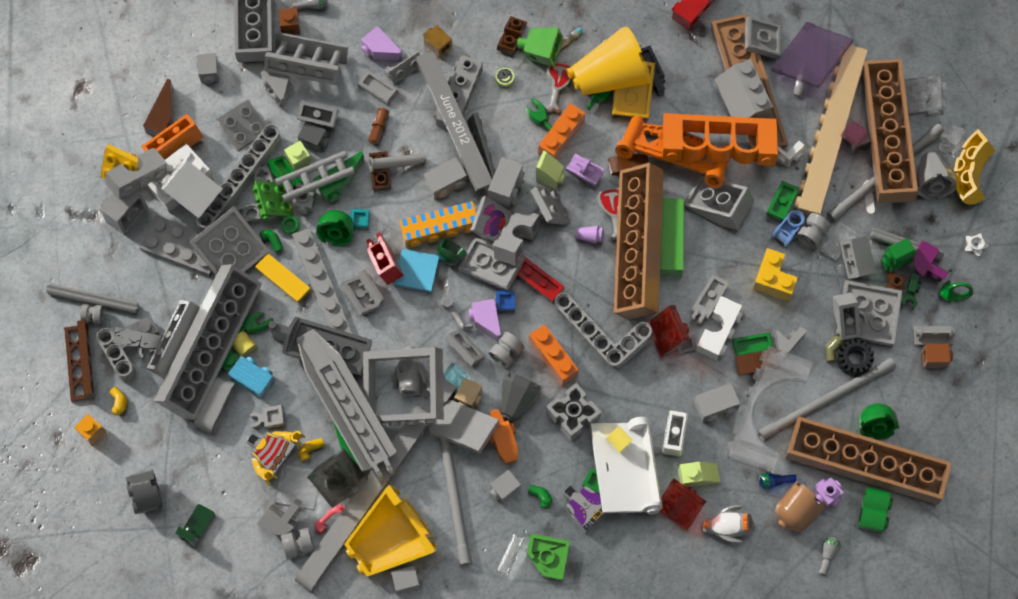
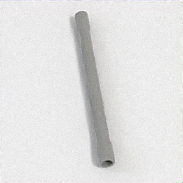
(842, 207)
(879, 370)
(463, 548)

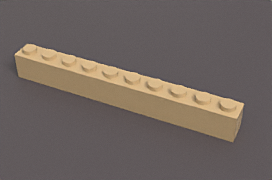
(829, 136)

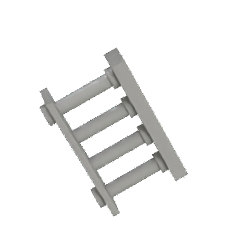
(303, 68)

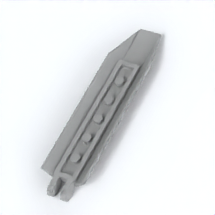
(346, 403)

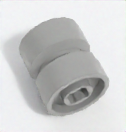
(813, 231)
(506, 350)
(297, 543)

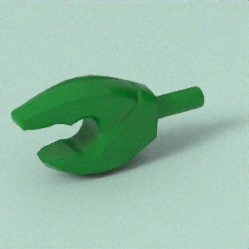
(599, 98)
(539, 117)
(251, 326)

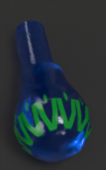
(770, 480)

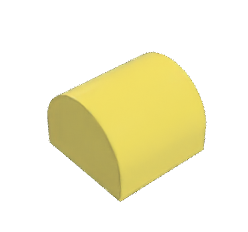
(243, 344)
(619, 439)

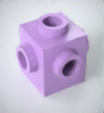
(823, 496)

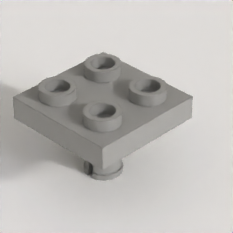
(550, 206)

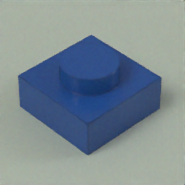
(505, 301)

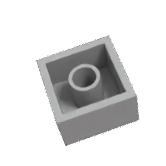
(506, 182)
(123, 212)

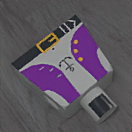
(584, 507)

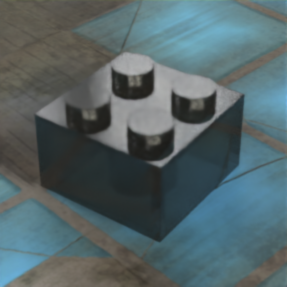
(337, 478)

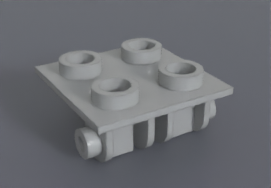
(241, 124)

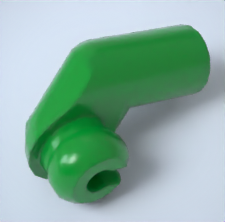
(273, 237)
(543, 494)

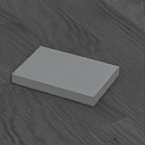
(480, 264)
(465, 426)

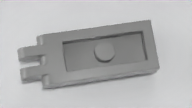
(709, 298)

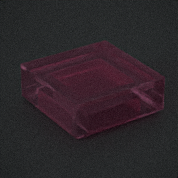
(854, 133)

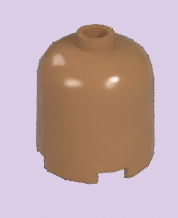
(798, 508)

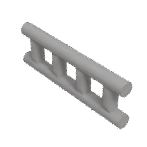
(320, 166)

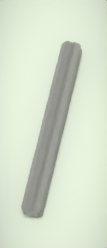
(92, 298)

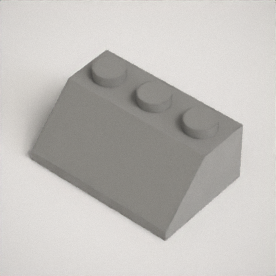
(744, 91)

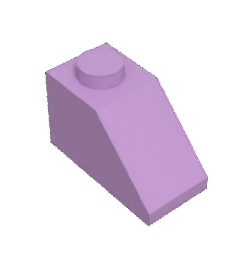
(380, 46)
(486, 318)

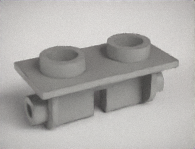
(398, 71)
(933, 335)

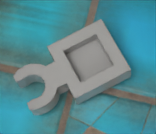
(271, 417)

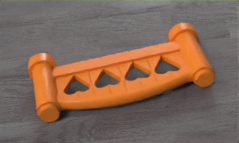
(635, 141)

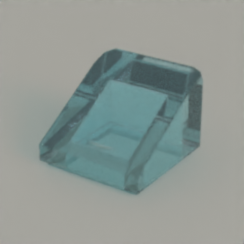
(454, 375)

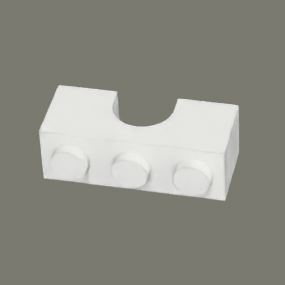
(713, 343)

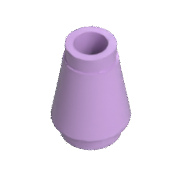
(590, 234)

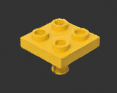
(114, 157)

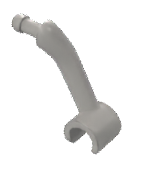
(455, 314)

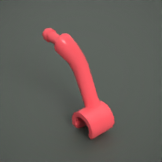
(320, 525)

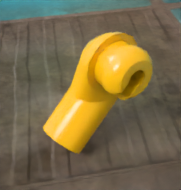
(120, 401)
(311, 445)

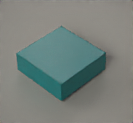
(360, 218)

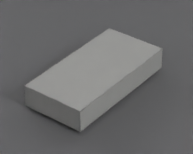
(377, 87)

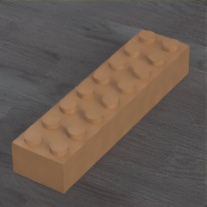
(889, 131)
(638, 241)
(868, 460)

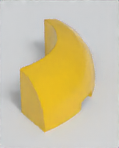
(970, 165)

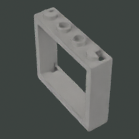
(436, 383)

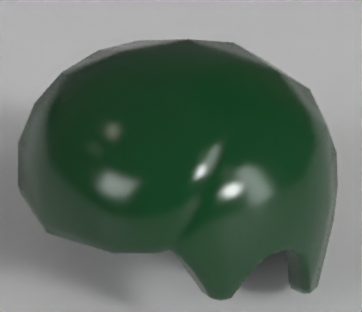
(450, 252)

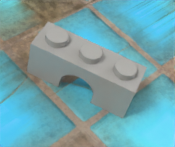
(125, 182)
(509, 246)

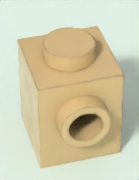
(469, 393)

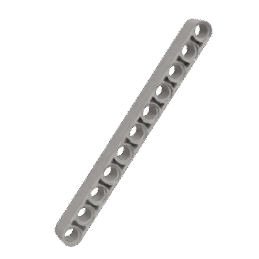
(358, 507)

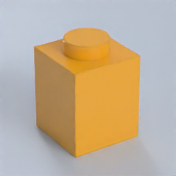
(90, 429)

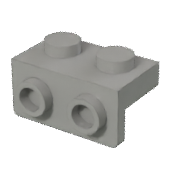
(363, 293)

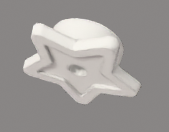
(980, 242)

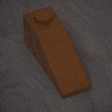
(162, 112)

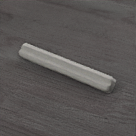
(891, 239)

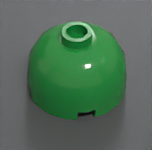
(335, 227)
(878, 421)

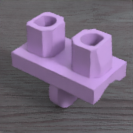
(585, 169)

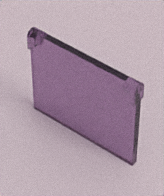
(812, 55)

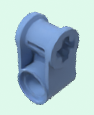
(787, 230)

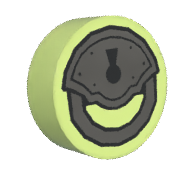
(504, 77)

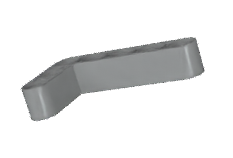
(598, 335)

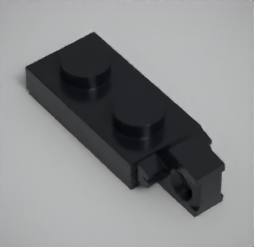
(658, 79)

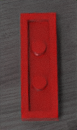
(540, 280)

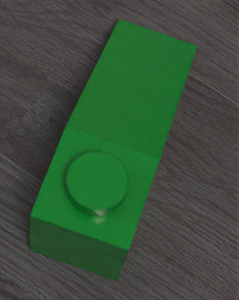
(333, 190)

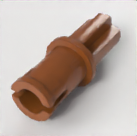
(378, 125)

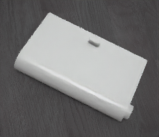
(632, 475)

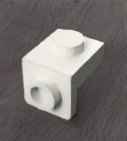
(794, 153)

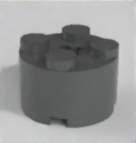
(144, 492)

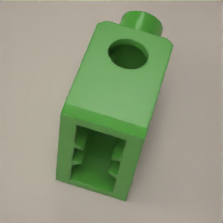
(542, 45)

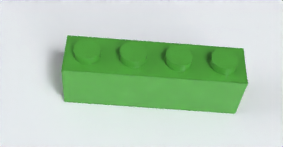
(672, 237)

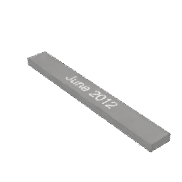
(454, 120)

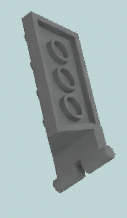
(347, 344)

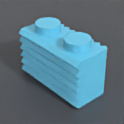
(251, 377)

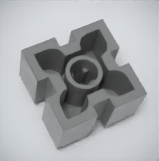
(573, 400)

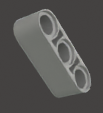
(117, 363)
(215, 405)

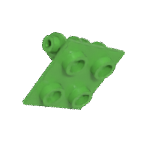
(270, 200)

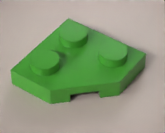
(548, 555)

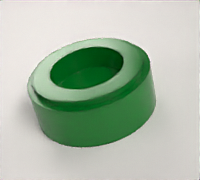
(290, 225)

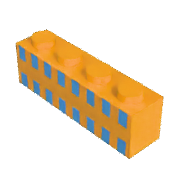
(438, 224)

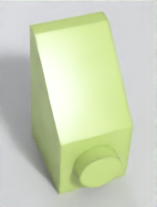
(549, 171)
(699, 474)

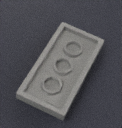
(171, 242)

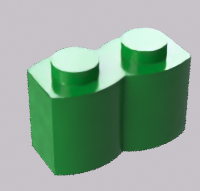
(898, 255)
(874, 510)

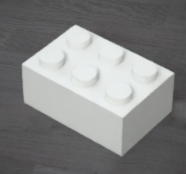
(184, 152)

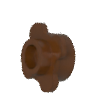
(900, 278)

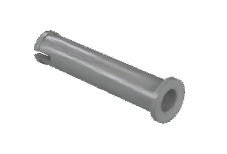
(396, 161)

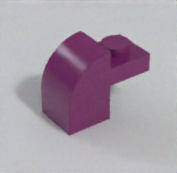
(923, 261)

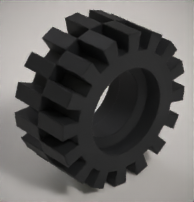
(847, 365)

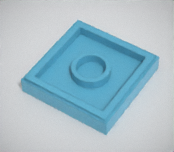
(418, 270)

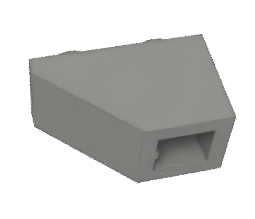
(278, 85)

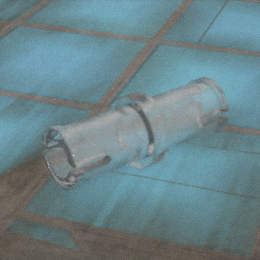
(510, 554)

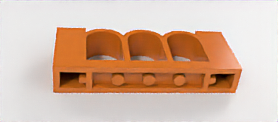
(675, 148)

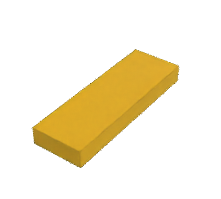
(282, 278)

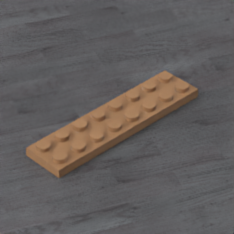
(731, 45)

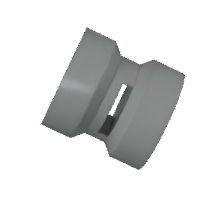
(92, 314)

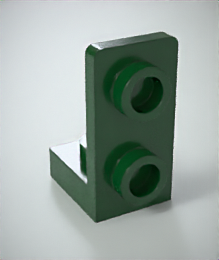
(195, 525)

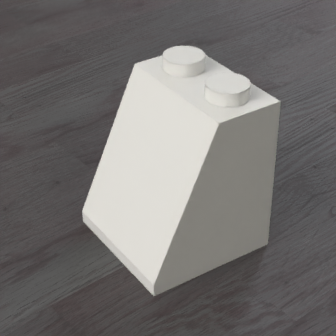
(190, 187)

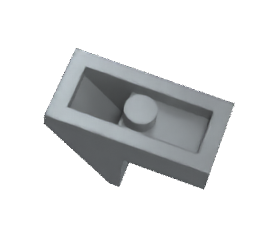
(793, 340)

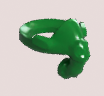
(948, 293)

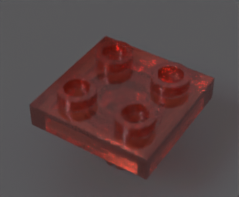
(669, 330)
(681, 504)

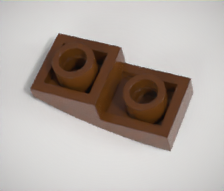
(512, 31)
(617, 163)
(380, 177)
(748, 363)

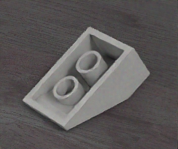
(721, 205)

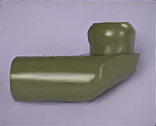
(831, 348)

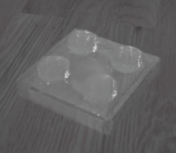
(295, 485)

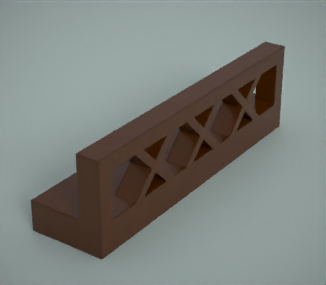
(83, 345)

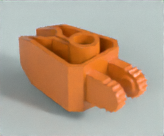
(504, 439)

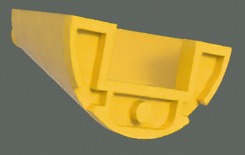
(611, 65)
(389, 535)

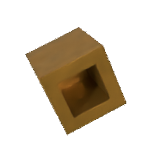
(437, 41)

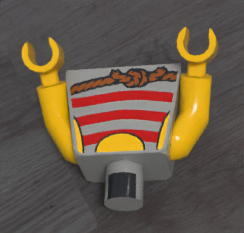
(273, 452)

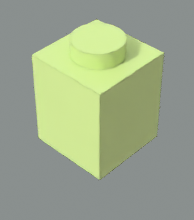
(297, 156)

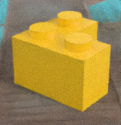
(772, 280)

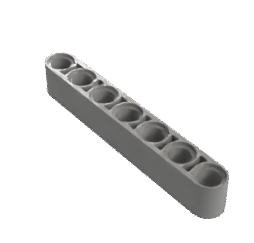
(242, 170)

